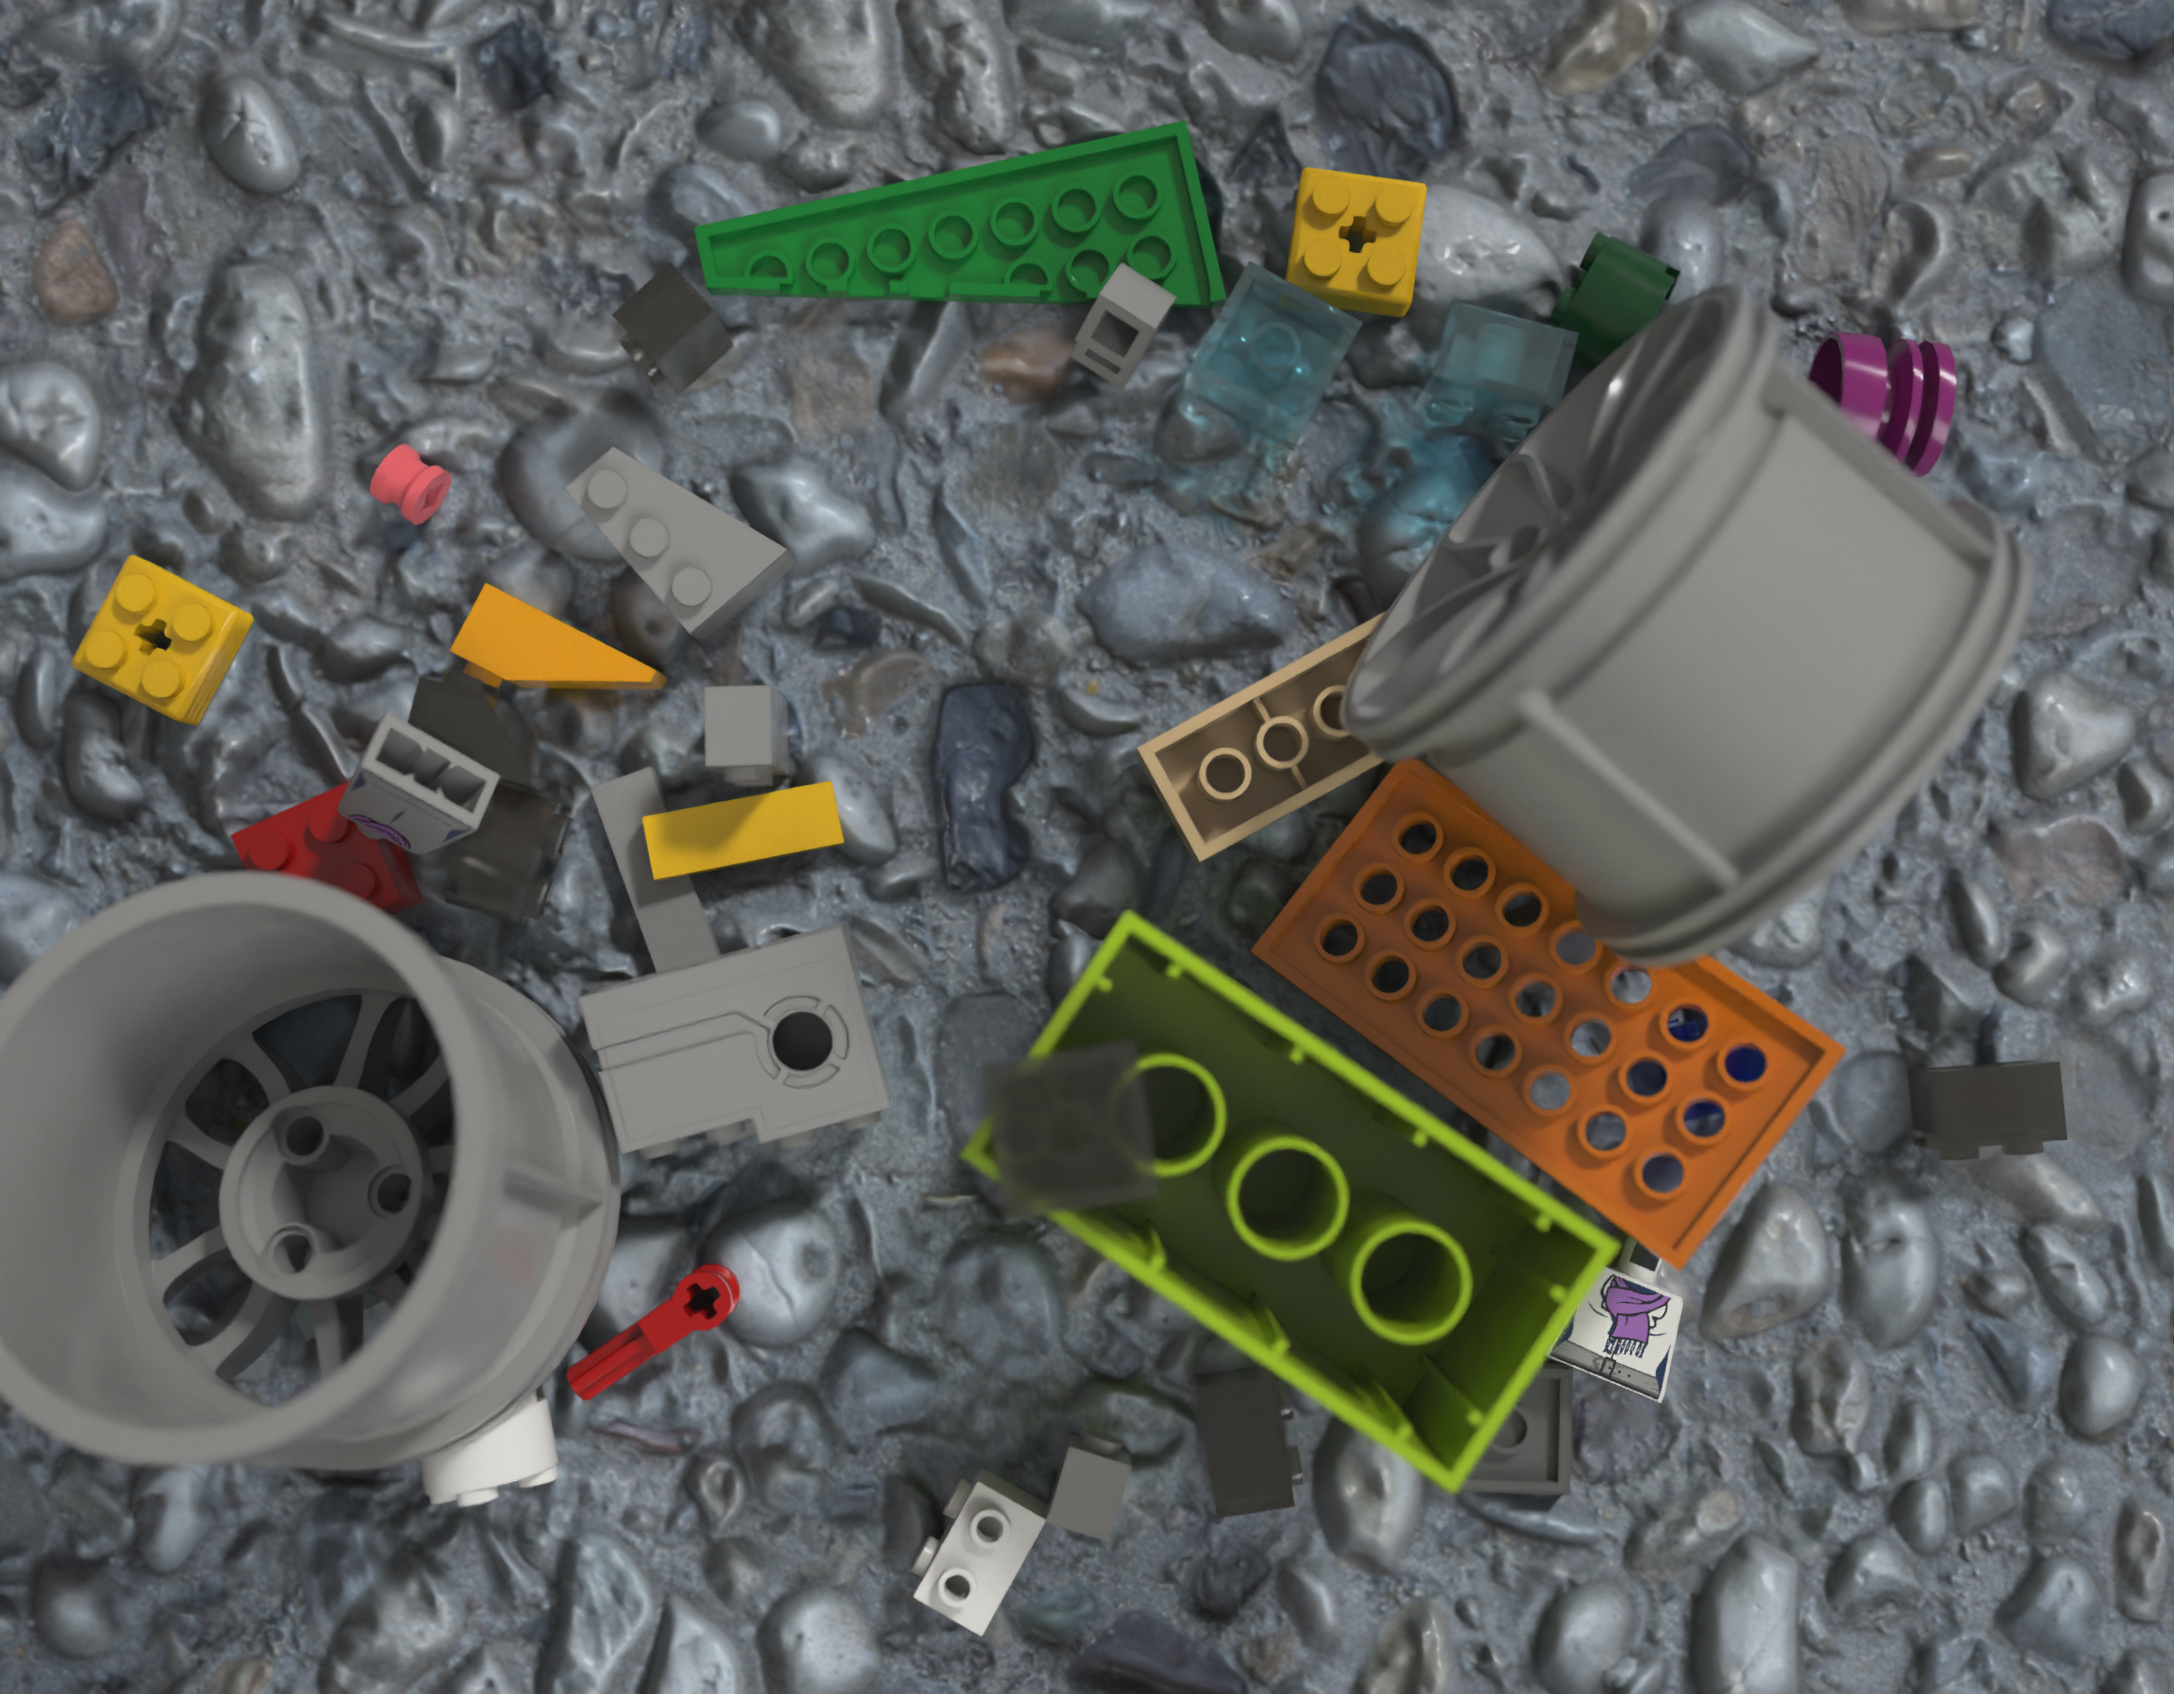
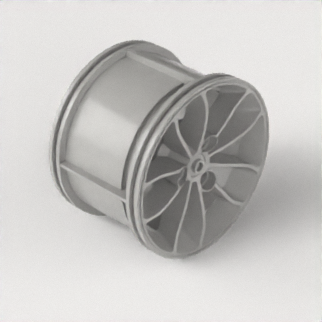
(1693, 637)
(98, 1081)

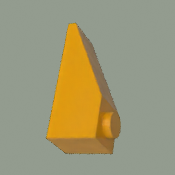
(537, 651)

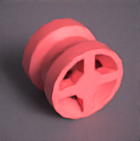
(410, 484)

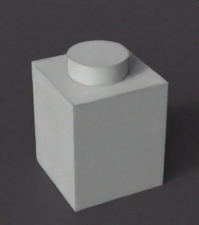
(1089, 1484)

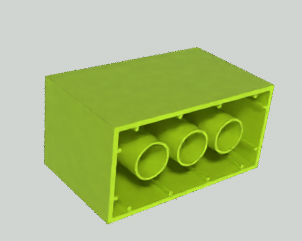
(1321, 1212)

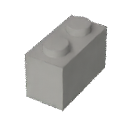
(746, 734)

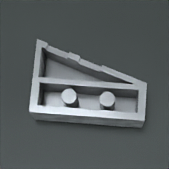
(680, 545)

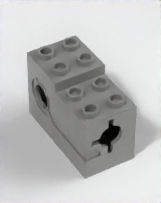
(740, 1038)

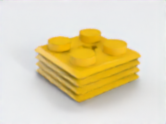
(1386, 216)
(123, 634)

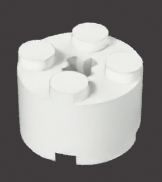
(509, 1451)

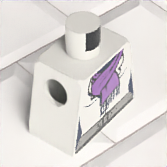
(1625, 1326)

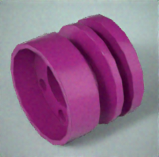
(1893, 395)

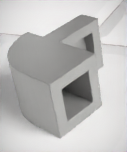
(1122, 325)

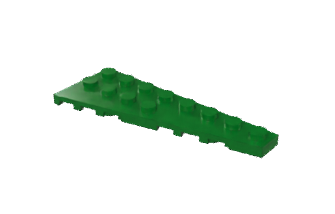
(988, 233)

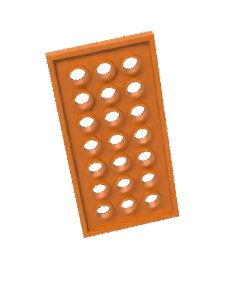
(1501, 1100)

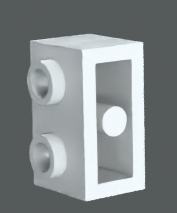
(979, 1551)

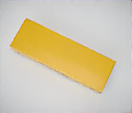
(742, 831)

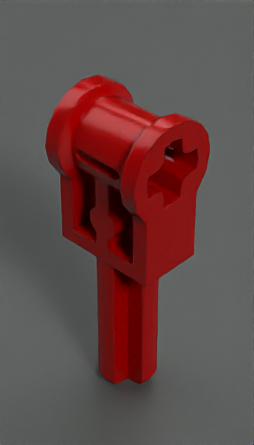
(657, 1330)

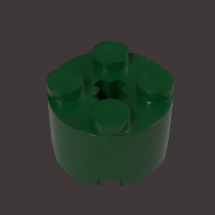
(1612, 298)

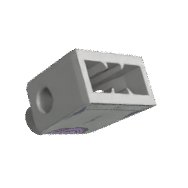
(415, 789)

